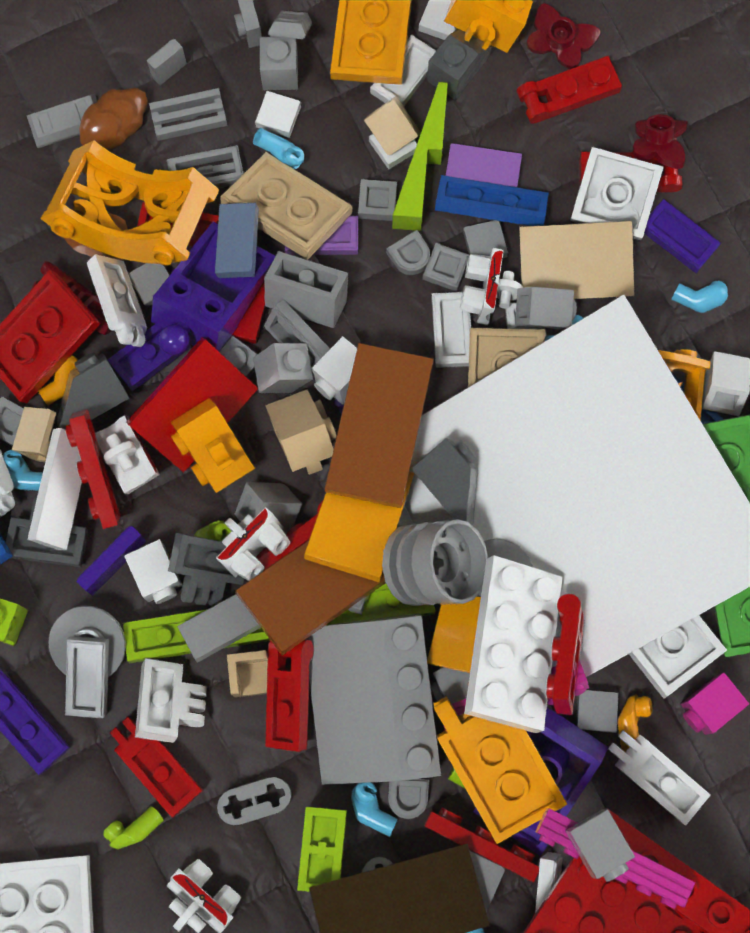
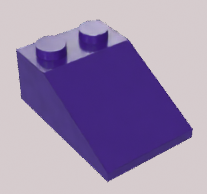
(571, 760)

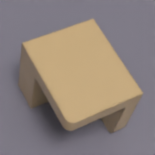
(392, 126)
(34, 433)
(248, 673)

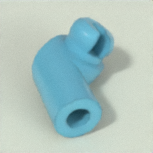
(279, 147)
(703, 299)
(20, 473)
(368, 811)

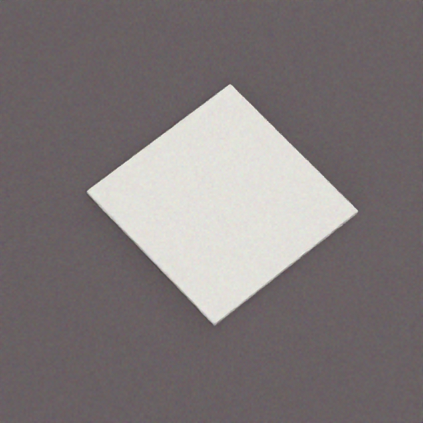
(600, 481)

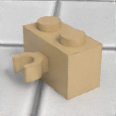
(302, 431)

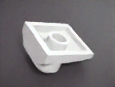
(616, 190)

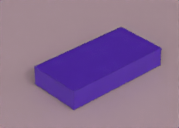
(680, 236)
(110, 560)

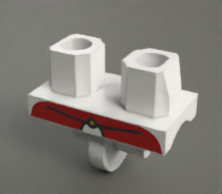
(483, 300)
(126, 455)
(248, 540)
(214, 911)

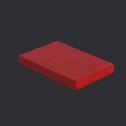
(42, 335)
(197, 377)

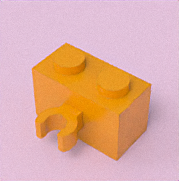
(491, 21)
(212, 445)

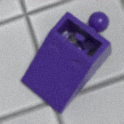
(200, 304)

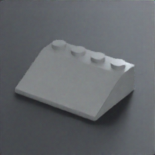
(373, 701)

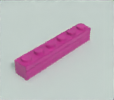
(642, 871)

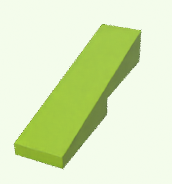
(409, 206)

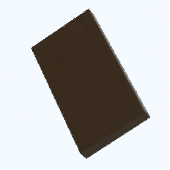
(410, 896)

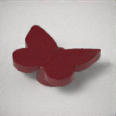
(561, 36)
(659, 140)

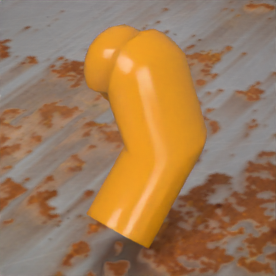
(55, 390)
(628, 719)

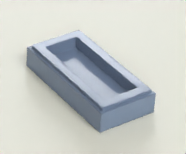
(237, 240)

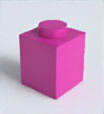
(713, 705)

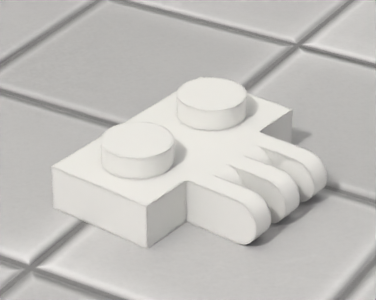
(167, 701)

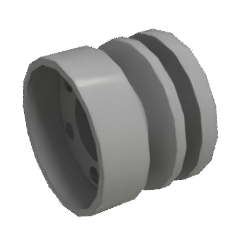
(435, 563)

